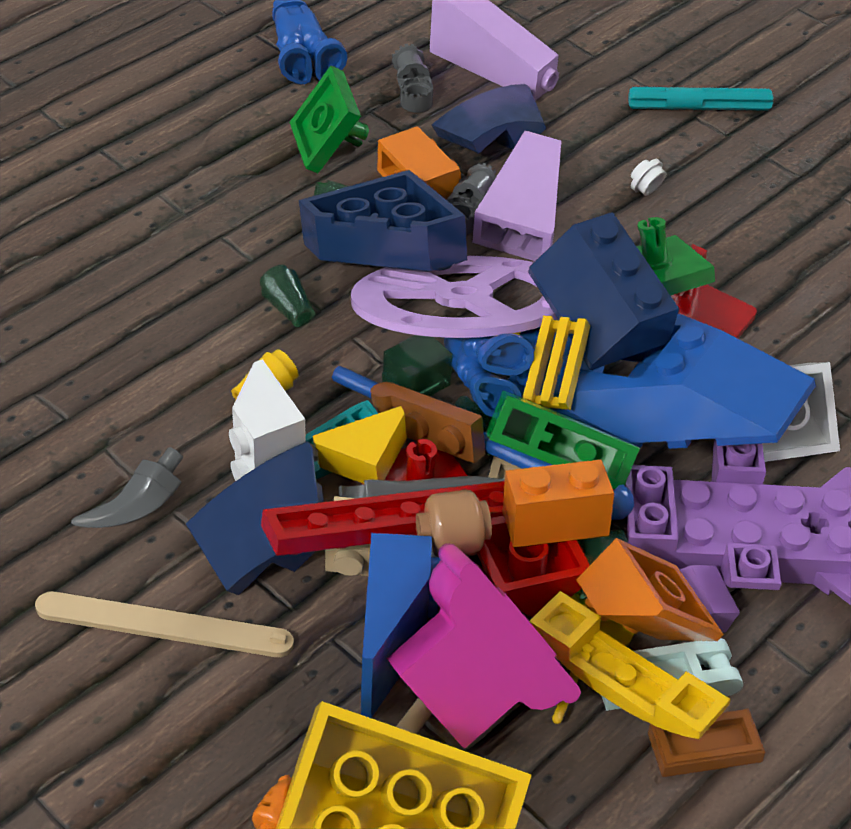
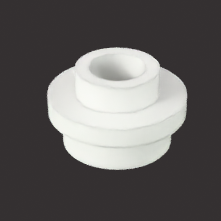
(647, 176)

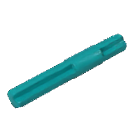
(700, 98)

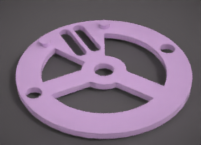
(474, 294)

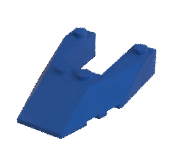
(691, 390)

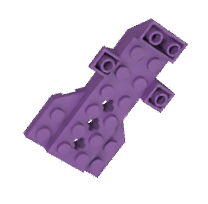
(745, 527)

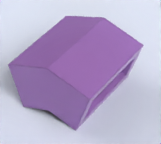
(713, 593)

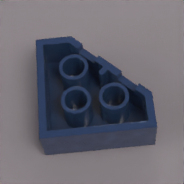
(385, 224)

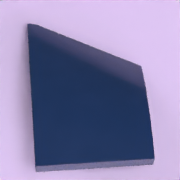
(490, 116)
(230, 524)

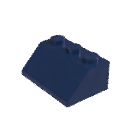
(605, 279)

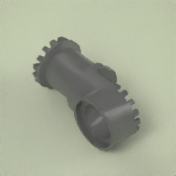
(413, 79)
(470, 192)

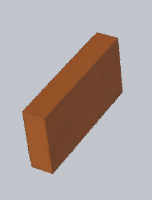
(727, 743)

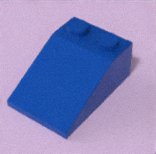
(395, 608)

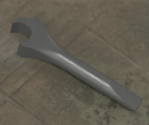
(384, 487)

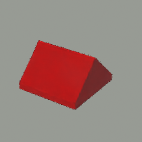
(531, 572)

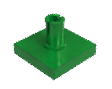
(327, 120)
(672, 259)

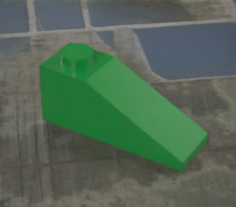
(558, 438)

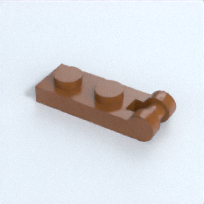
(427, 418)

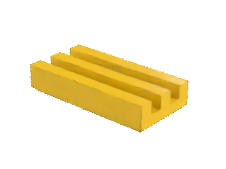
(541, 355)

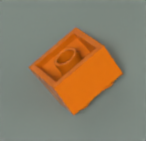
(646, 595)

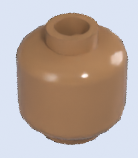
(455, 519)

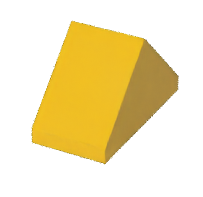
(363, 447)

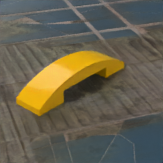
(623, 676)

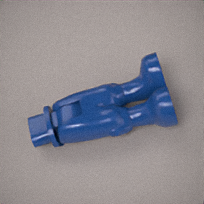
(300, 37)
(479, 356)

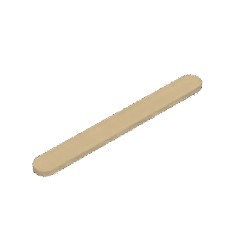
(165, 624)

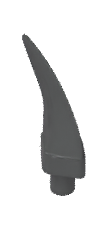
(142, 495)

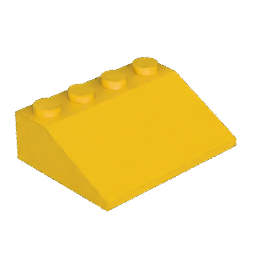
(385, 777)

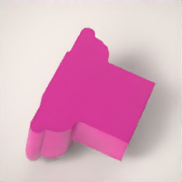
(478, 654)

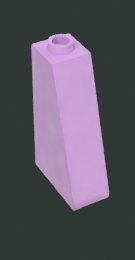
(491, 45)
(522, 200)

